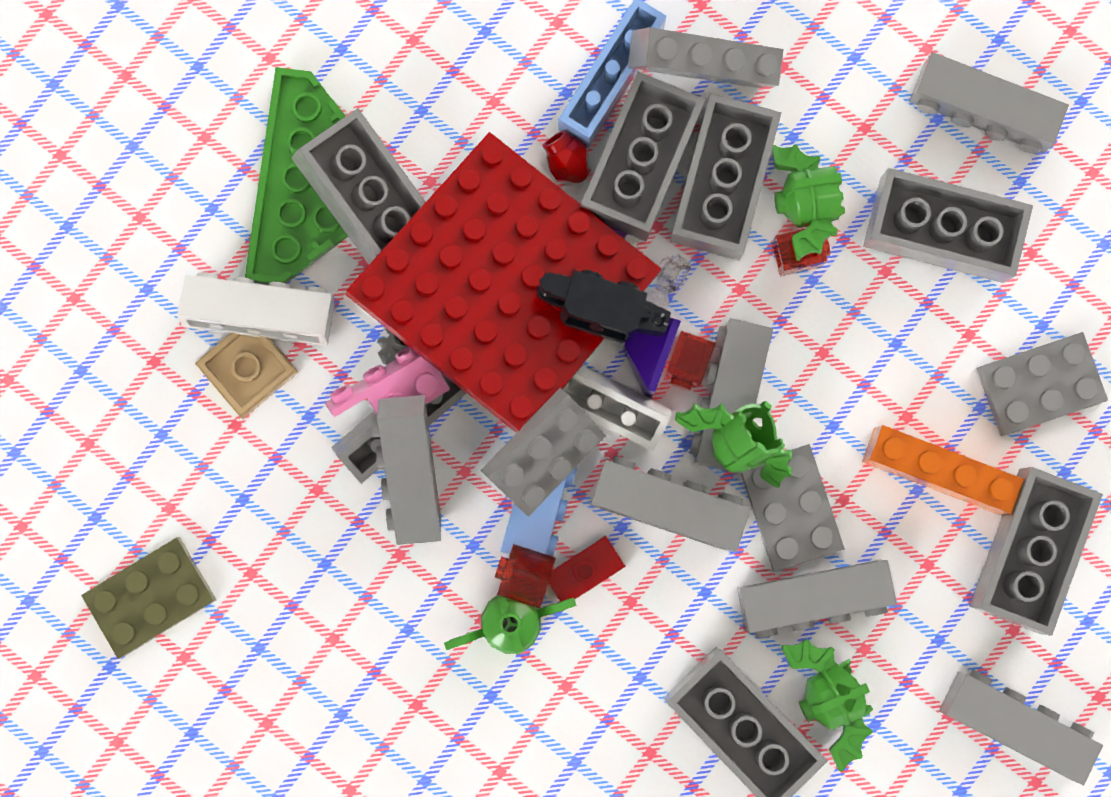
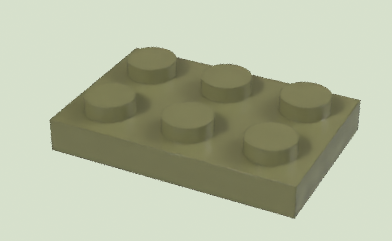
(148, 597)

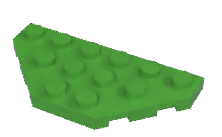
(289, 218)

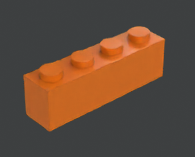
(942, 470)

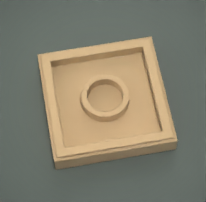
(246, 370)

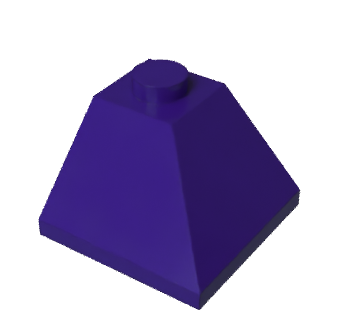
(649, 355)

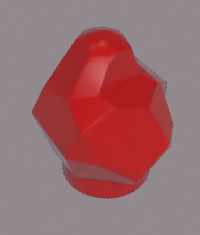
(566, 157)

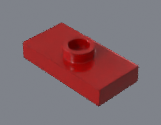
(585, 570)

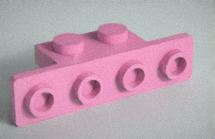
(401, 378)

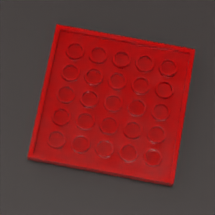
(468, 273)

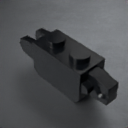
(602, 306)

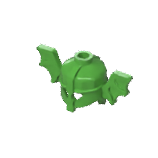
(808, 198)
(740, 441)
(527, 625)
(832, 699)

